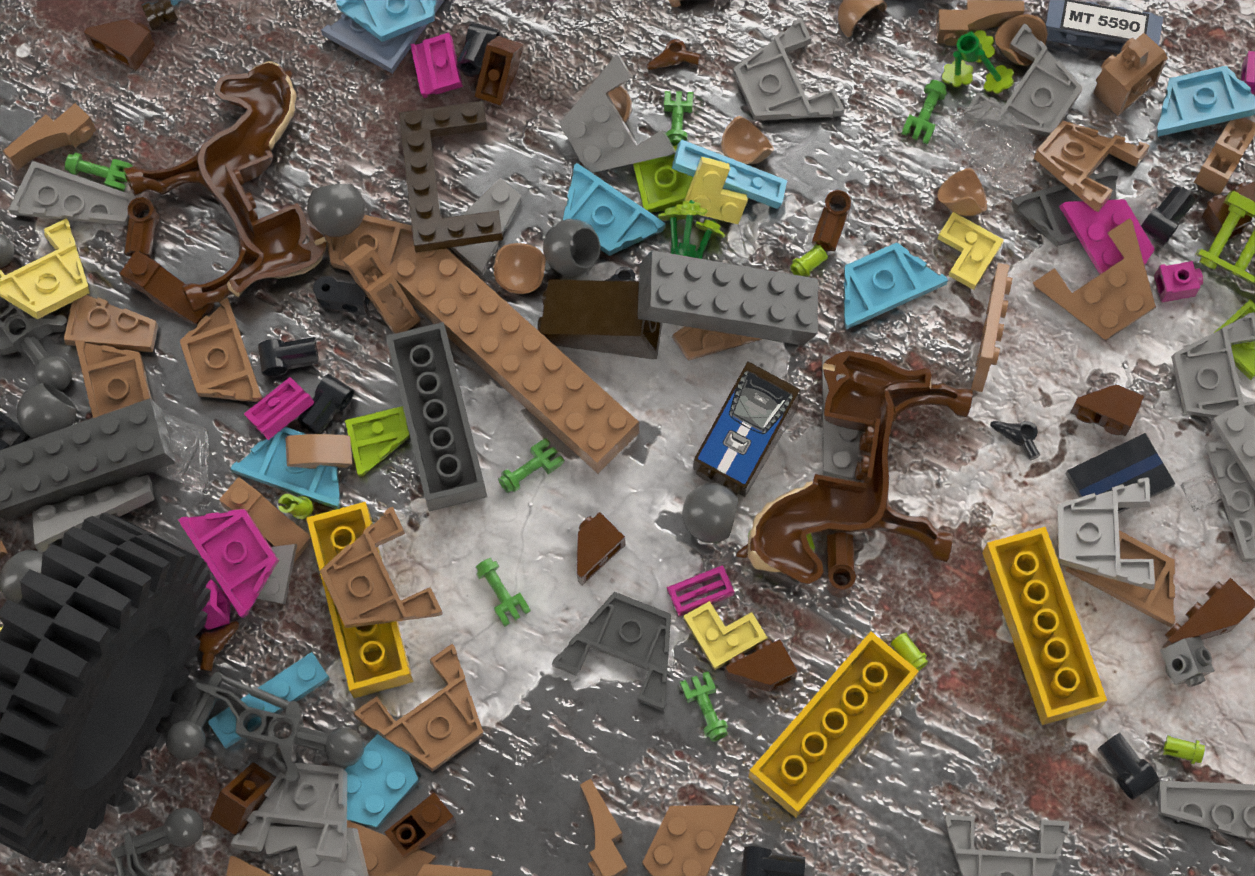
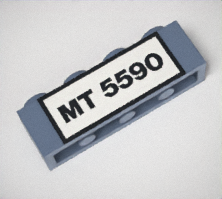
(1098, 25)

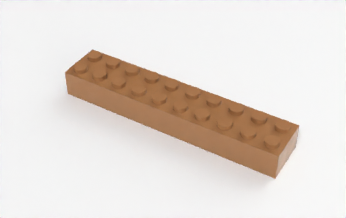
(516, 355)

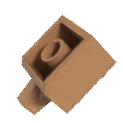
(1130, 73)

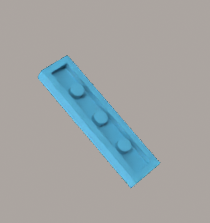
(741, 178)
(289, 685)

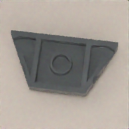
(1043, 208)

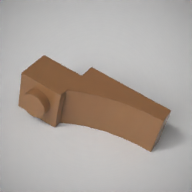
(976, 16)
(45, 135)
(1226, 155)
(381, 289)
(272, 523)
(605, 856)

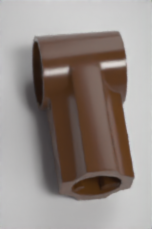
(832, 222)
(141, 230)
(840, 562)

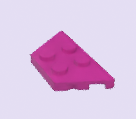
(1093, 230)
(233, 553)

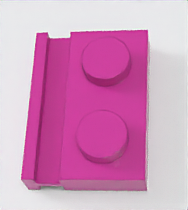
(436, 65)
(279, 408)

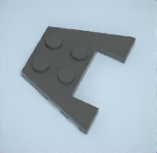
(630, 633)

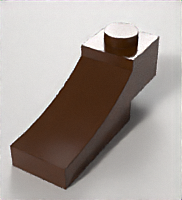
(161, 287)

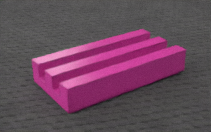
(676, 601)

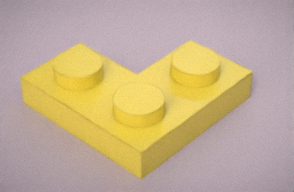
(709, 192)
(976, 245)
(723, 642)

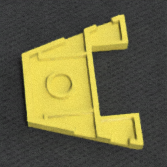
(49, 280)

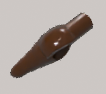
(673, 55)
(214, 642)

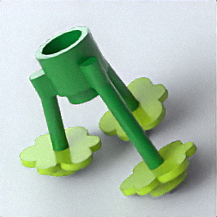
(976, 48)
(686, 212)

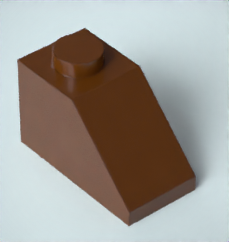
(122, 41)
(498, 69)
(596, 545)
(241, 798)

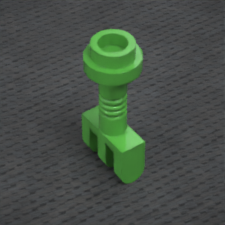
(934, 90)
(677, 108)
(75, 164)
(510, 480)
(488, 570)
(715, 728)

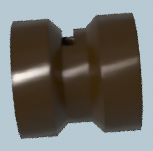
(159, 13)

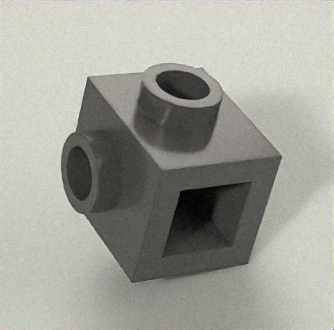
(1187, 661)

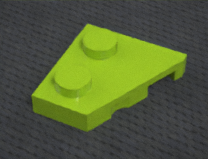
(376, 437)

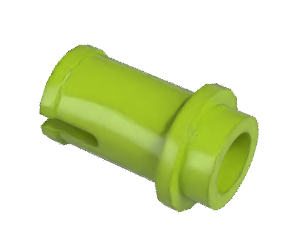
(809, 261)
(299, 507)
(909, 651)
(1184, 749)

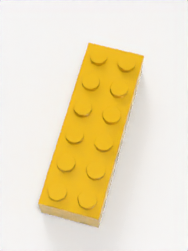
(1044, 626)
(370, 654)
(833, 724)

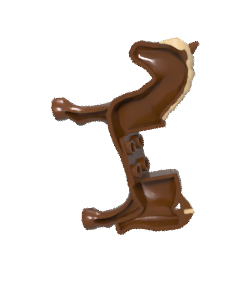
(228, 160)
(867, 402)

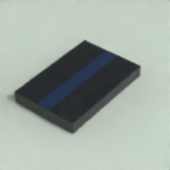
(1121, 466)

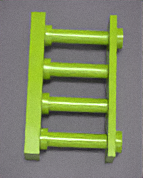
(1238, 207)

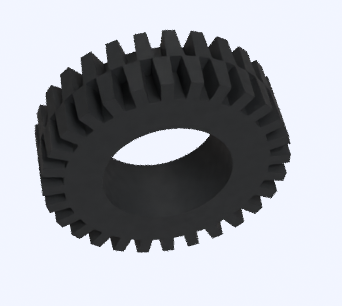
(90, 676)

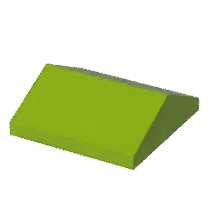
(660, 184)

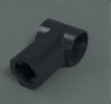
(475, 45)
(1165, 219)
(280, 356)
(329, 398)
(1132, 773)
(762, 862)

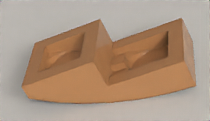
(317, 450)

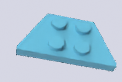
(389, 17)
(1204, 100)
(610, 213)
(885, 282)
(269, 466)
(378, 782)

